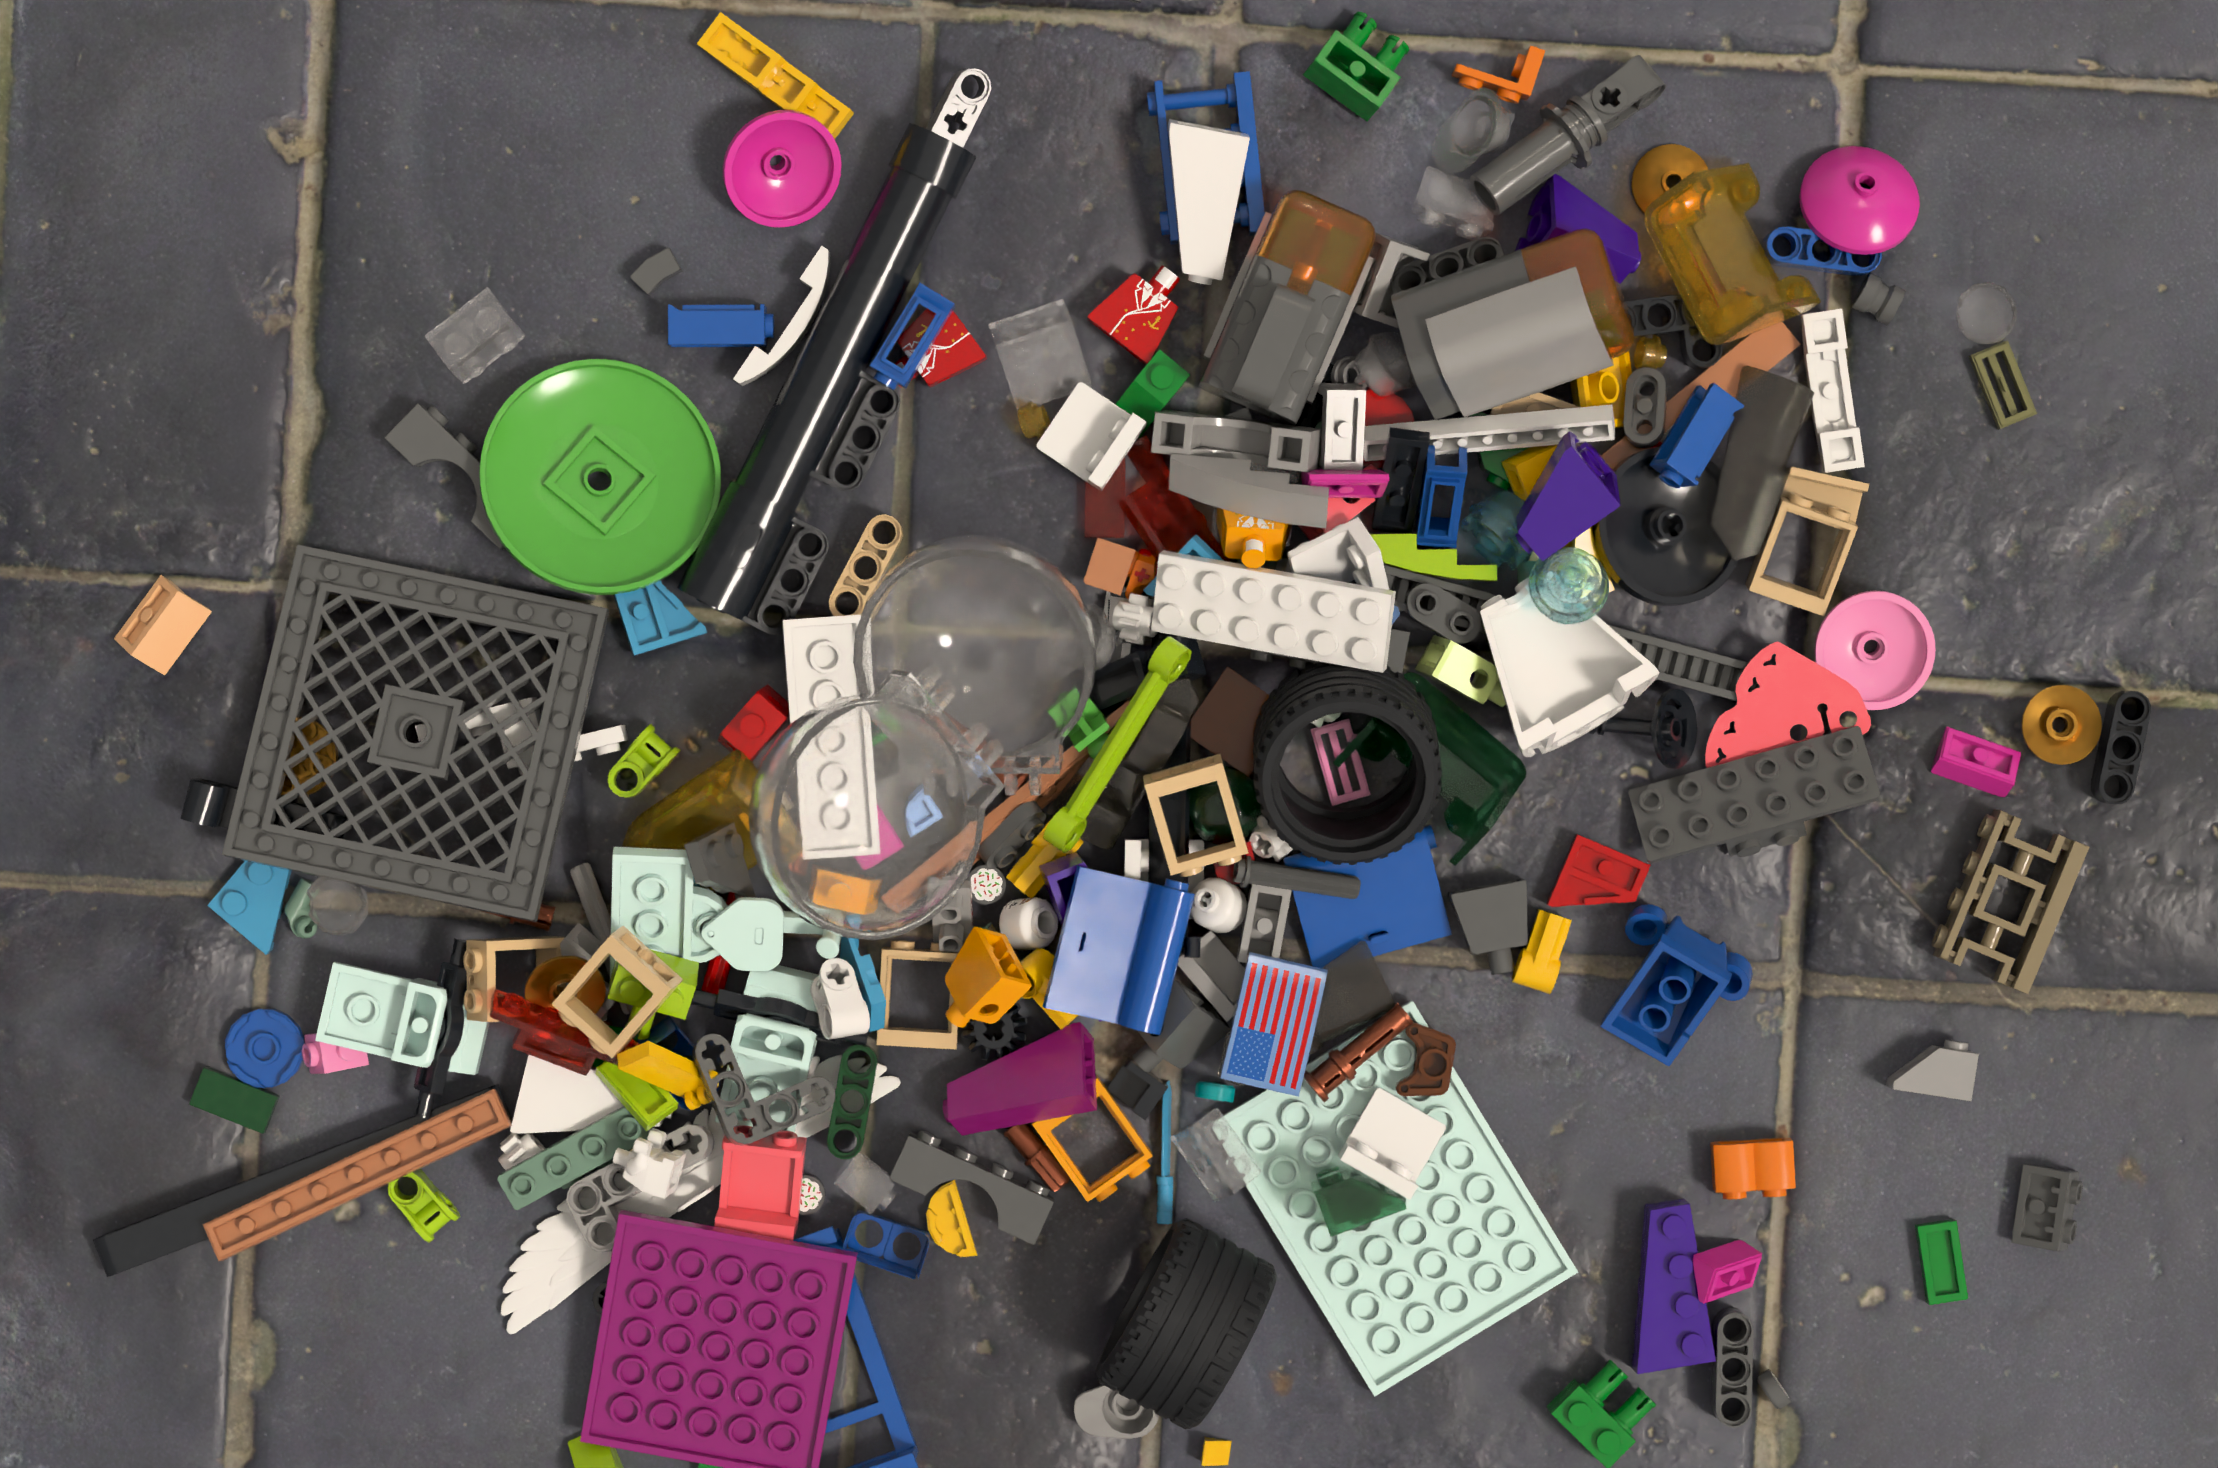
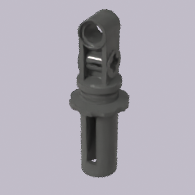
(1566, 135)

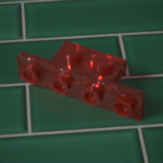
(1158, 514)
(546, 1035)

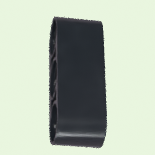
(2134, 732)

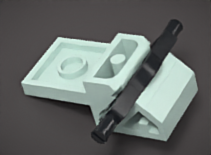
(406, 1021)
(771, 1035)

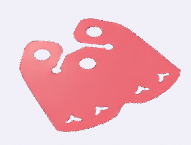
(1784, 699)

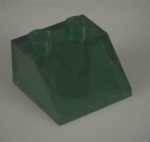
(1352, 1199)

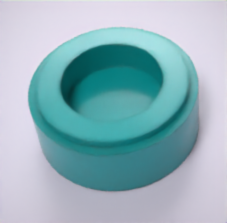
(1214, 1091)

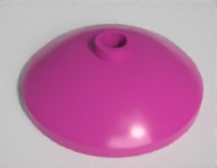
(794, 187)
(1858, 217)

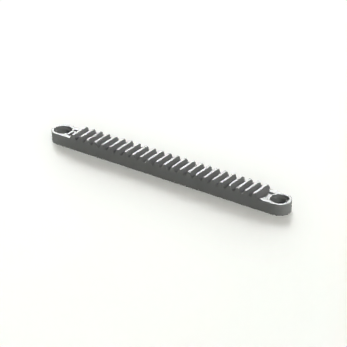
(1675, 662)

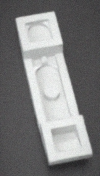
(759, 362)
(1832, 400)

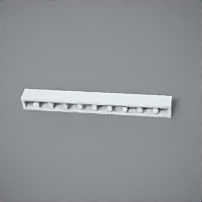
(1501, 430)

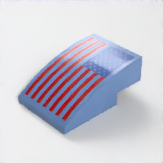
(1273, 1024)

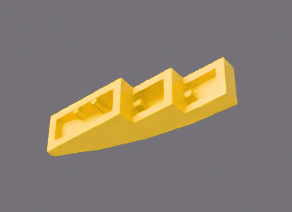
(771, 74)

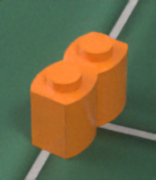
(1753, 1166)

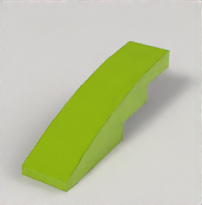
(1402, 553)

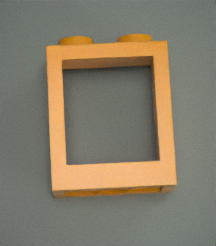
(1104, 1185)

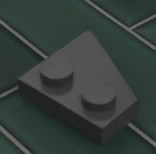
(720, 862)

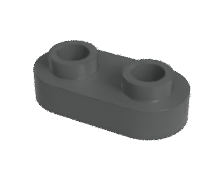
(1645, 409)
(1443, 614)
(1020, 826)

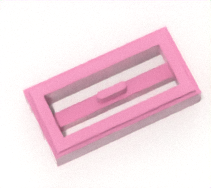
(1349, 794)

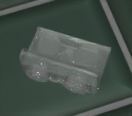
(475, 336)
(1216, 1155)

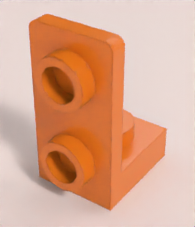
(1524, 69)

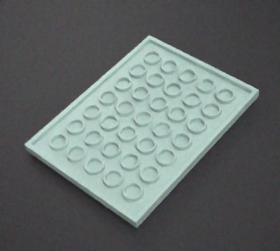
(1425, 1275)

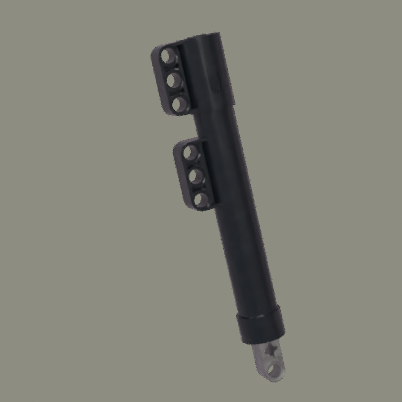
(827, 389)

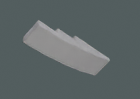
(1257, 494)

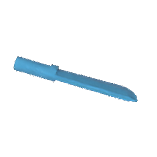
(1165, 1180)

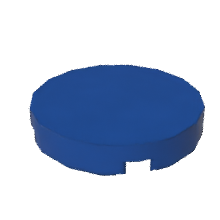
(264, 1048)

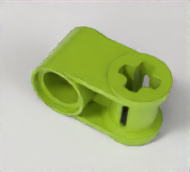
(643, 761)
(423, 1205)

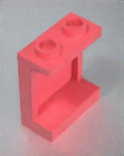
(762, 1184)

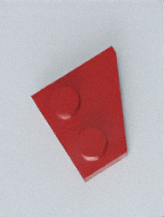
(1597, 876)

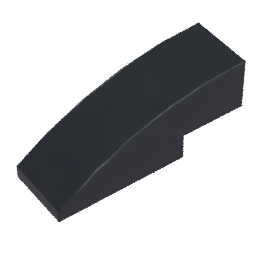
(1122, 678)

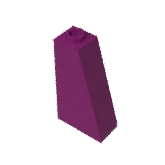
(1027, 1086)

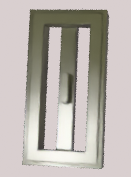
(1987, 388)

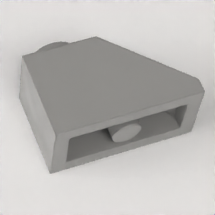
(1939, 1072)

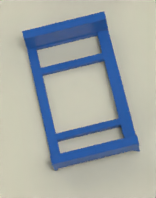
(888, 1399)

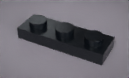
(1405, 464)

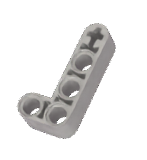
(609, 1195)

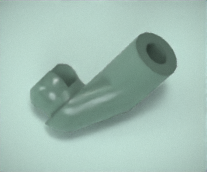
(298, 909)

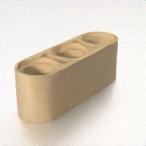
(870, 548)

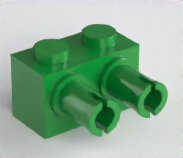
(1352, 73)
(1583, 1414)

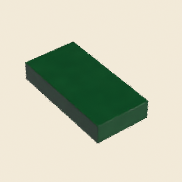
(234, 1100)

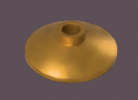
(1656, 165)
(2081, 727)
(544, 980)

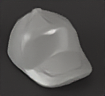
(1111, 1415)

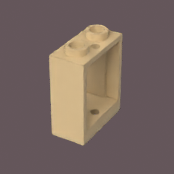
(1792, 594)
(1187, 777)
(643, 966)
(481, 968)
(913, 1036)

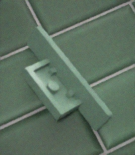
(571, 1158)

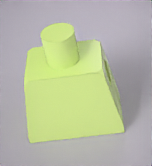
(1453, 666)

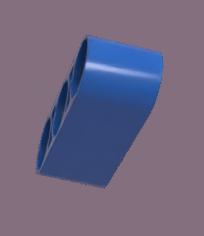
(1802, 257)

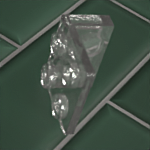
(1451, 202)
(1040, 354)

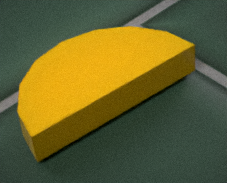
(949, 1222)

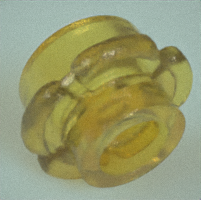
(1650, 353)
(1033, 420)

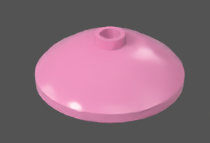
(1902, 653)

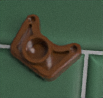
(1432, 1062)

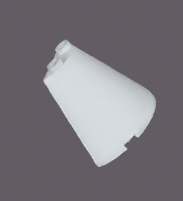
(1559, 675)

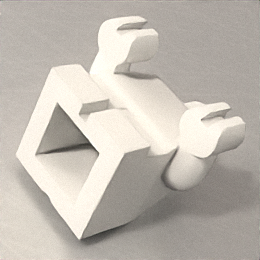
(651, 1167)

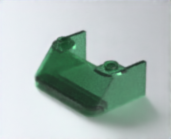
(1476, 767)

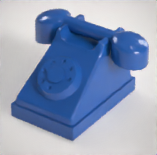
(1672, 984)

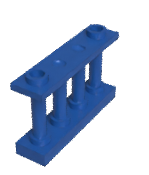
(1235, 95)

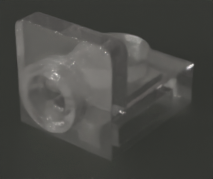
(867, 1183)

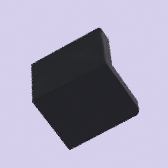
(1137, 1088)

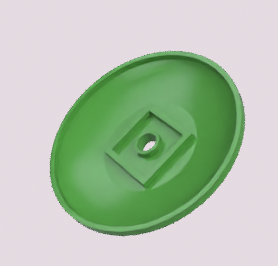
(611, 422)

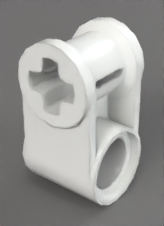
(839, 1000)

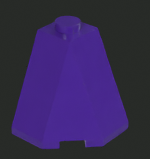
(1564, 208)
(1567, 498)

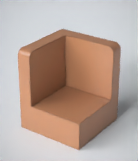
(1109, 566)

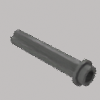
(1295, 878)

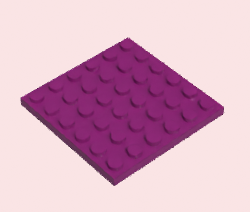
(717, 1345)

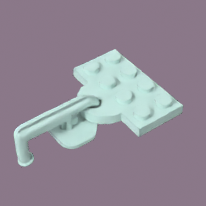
(665, 911)

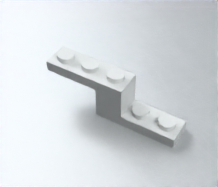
(604, 740)

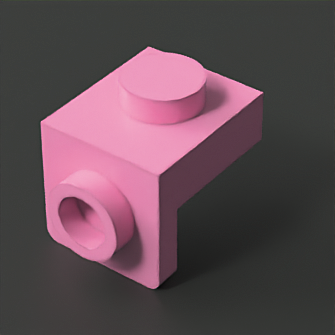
(329, 1058)

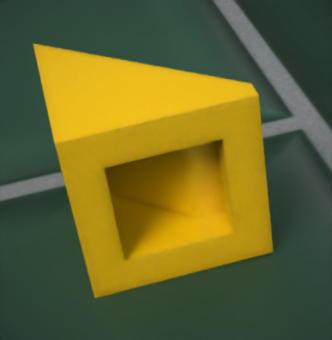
(1215, 1452)

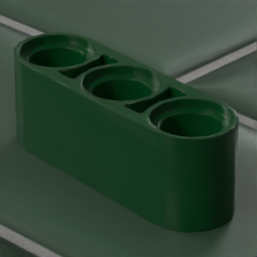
(840, 1117)

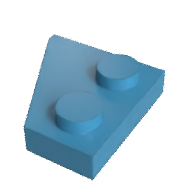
(253, 902)

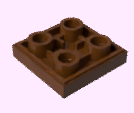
(1228, 719)

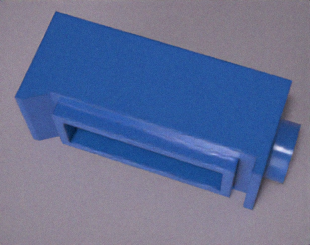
(719, 326)
(888, 372)
(1695, 436)
(1440, 531)

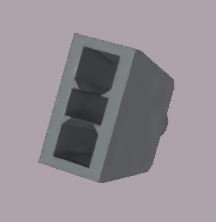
(1493, 920)
(1187, 1031)

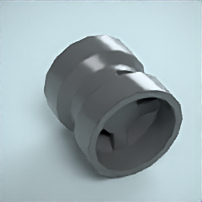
(1878, 298)

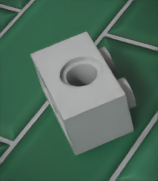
(1264, 922)

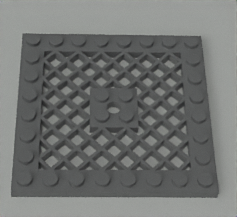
(286, 684)

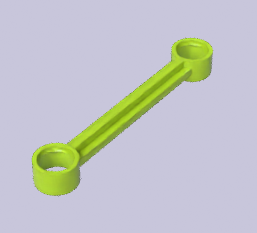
(1164, 668)

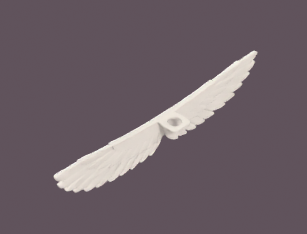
(562, 1260)

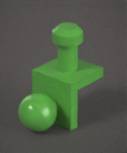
(1090, 730)

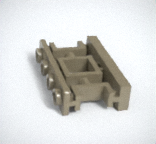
(2042, 913)

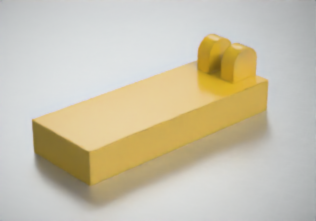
(666, 1071)

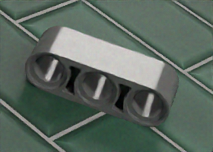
(1735, 1386)

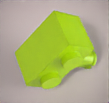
(629, 990)

